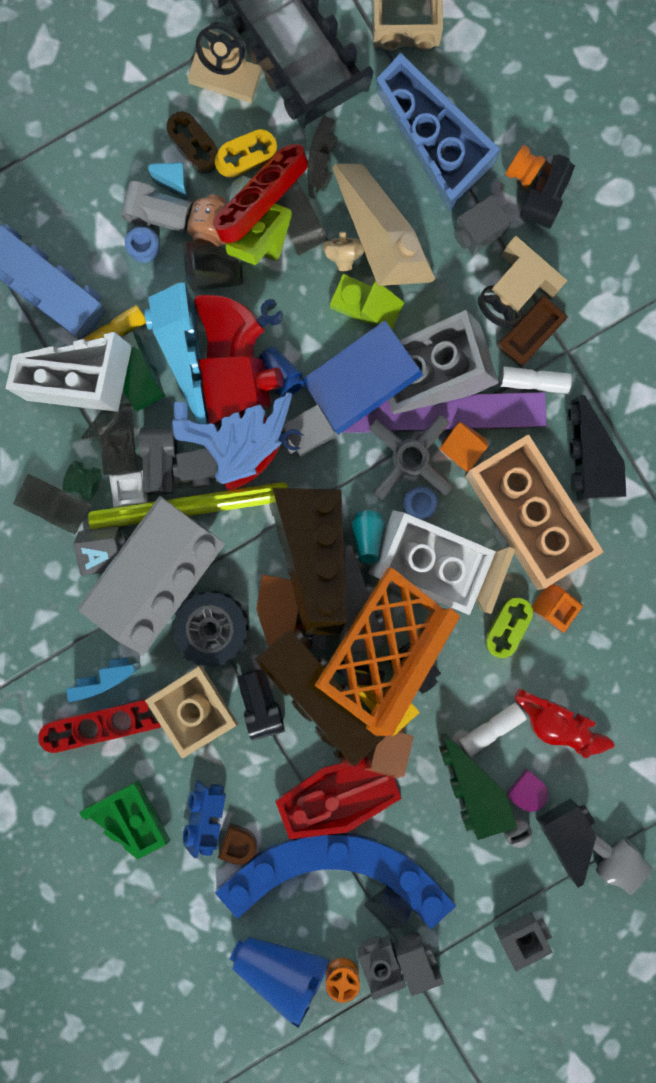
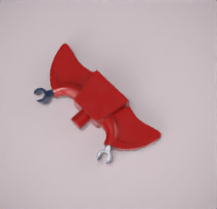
(231, 372)

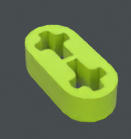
(515, 631)

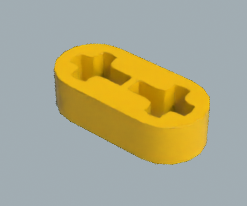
(243, 145)

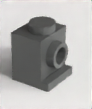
(195, 468)
(529, 950)
(418, 964)
(384, 979)

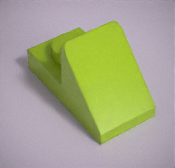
(264, 238)
(366, 302)

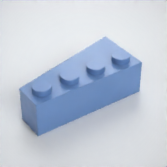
(439, 133)
(48, 287)

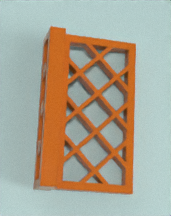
(408, 674)

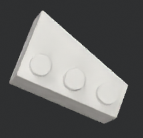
(74, 375)

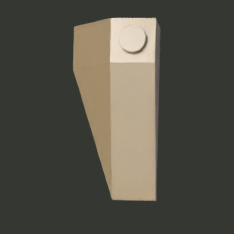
(383, 231)

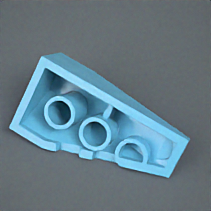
(176, 330)

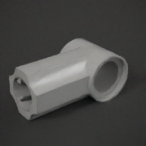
(147, 206)

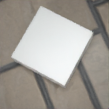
(127, 489)

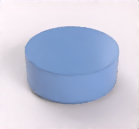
(142, 244)
(420, 503)

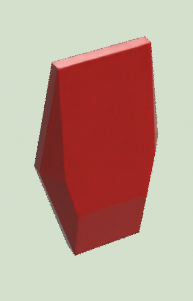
(335, 800)

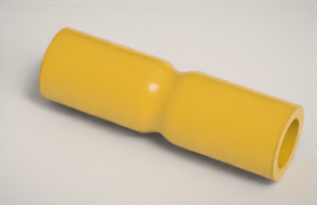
(121, 325)

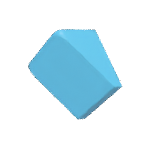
(171, 177)

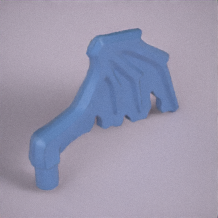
(240, 441)

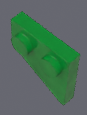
(129, 820)

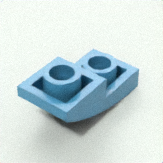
(110, 676)

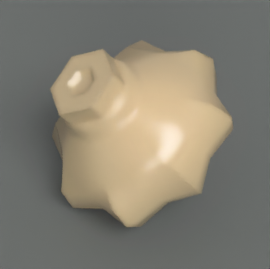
(343, 251)

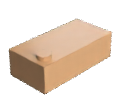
(533, 513)

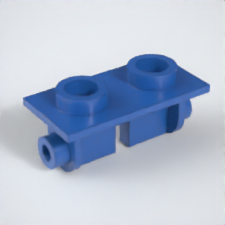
(200, 833)

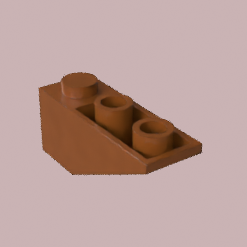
(277, 607)

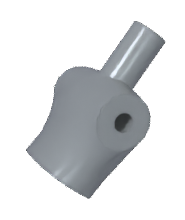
(622, 864)

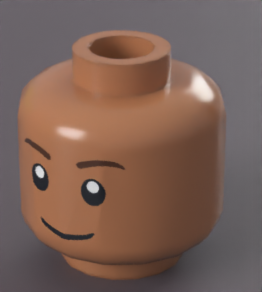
(201, 220)

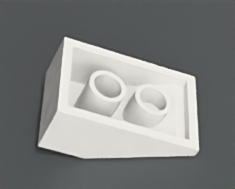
(434, 561)

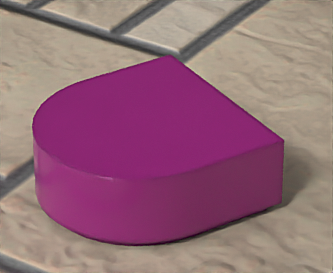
(528, 792)

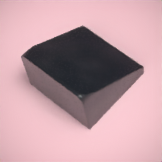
(389, 908)

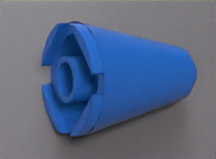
(280, 975)

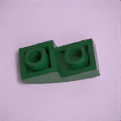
(141, 380)

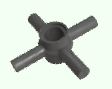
(421, 445)

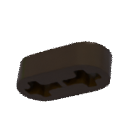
(198, 138)

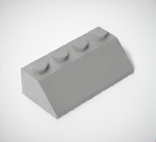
(150, 576)

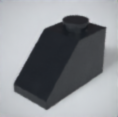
(571, 837)

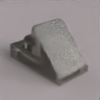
(117, 439)

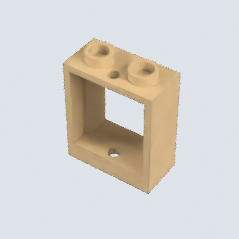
(418, 36)

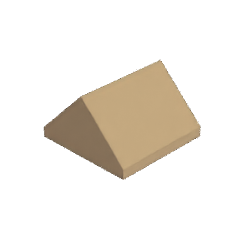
(191, 711)

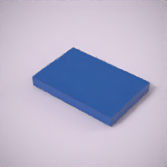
(362, 377)

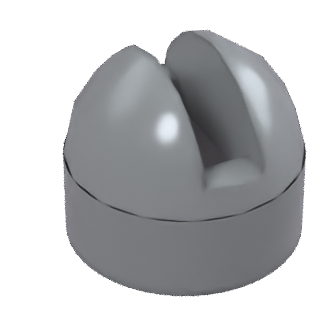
(523, 841)

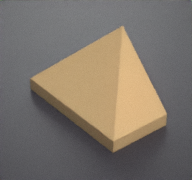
(494, 579)

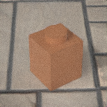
(391, 755)

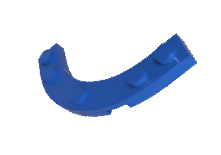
(336, 852)

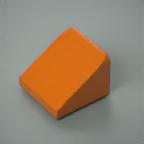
(464, 446)
(557, 607)

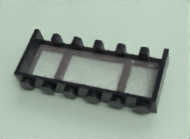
(298, 54)

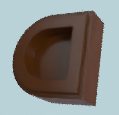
(238, 845)

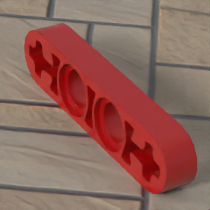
(262, 191)
(104, 722)

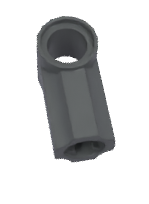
(158, 452)

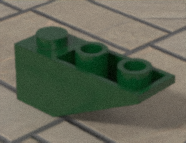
(485, 802)

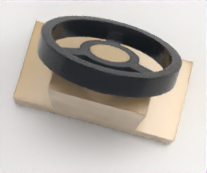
(224, 64)
(519, 283)

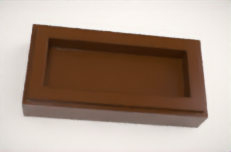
(532, 331)

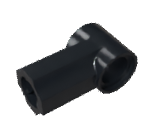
(545, 198)
(262, 713)

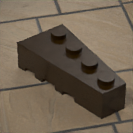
(312, 544)
(295, 674)

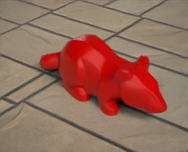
(556, 725)

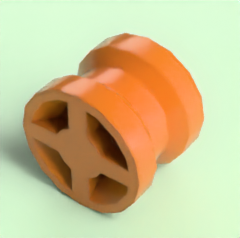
(525, 166)
(343, 988)

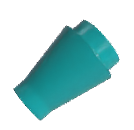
(368, 534)

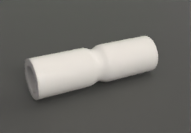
(540, 380)
(496, 727)

